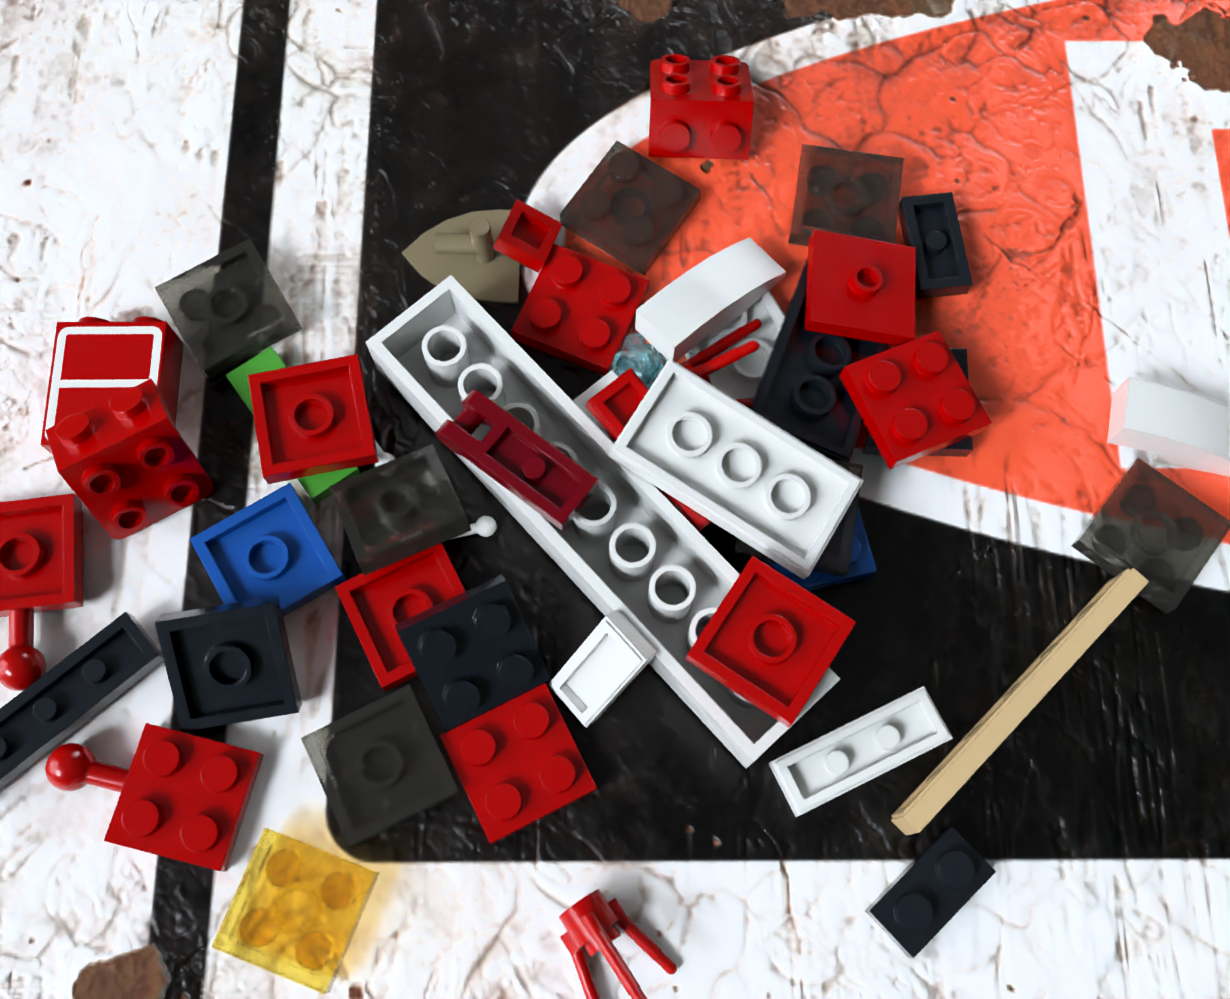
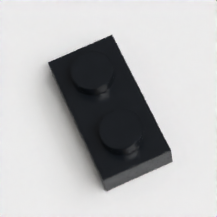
(934, 229)
(930, 891)

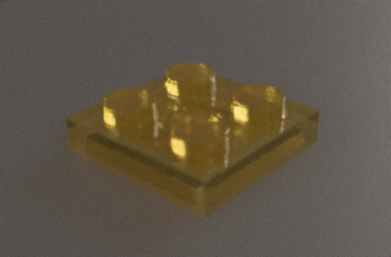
(296, 910)

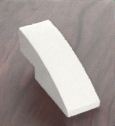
(707, 298)
(1171, 424)

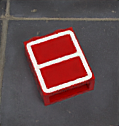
(103, 357)

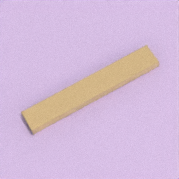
(1017, 702)

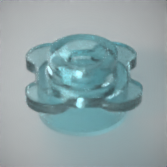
(639, 357)

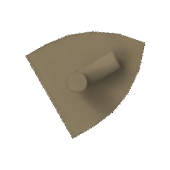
(465, 251)

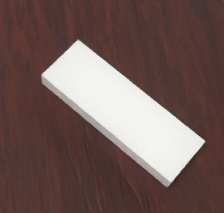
(860, 751)

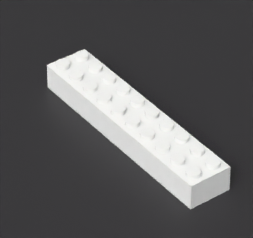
(626, 541)

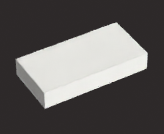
(602, 667)

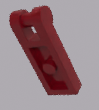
(519, 460)

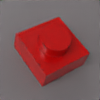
(527, 236)

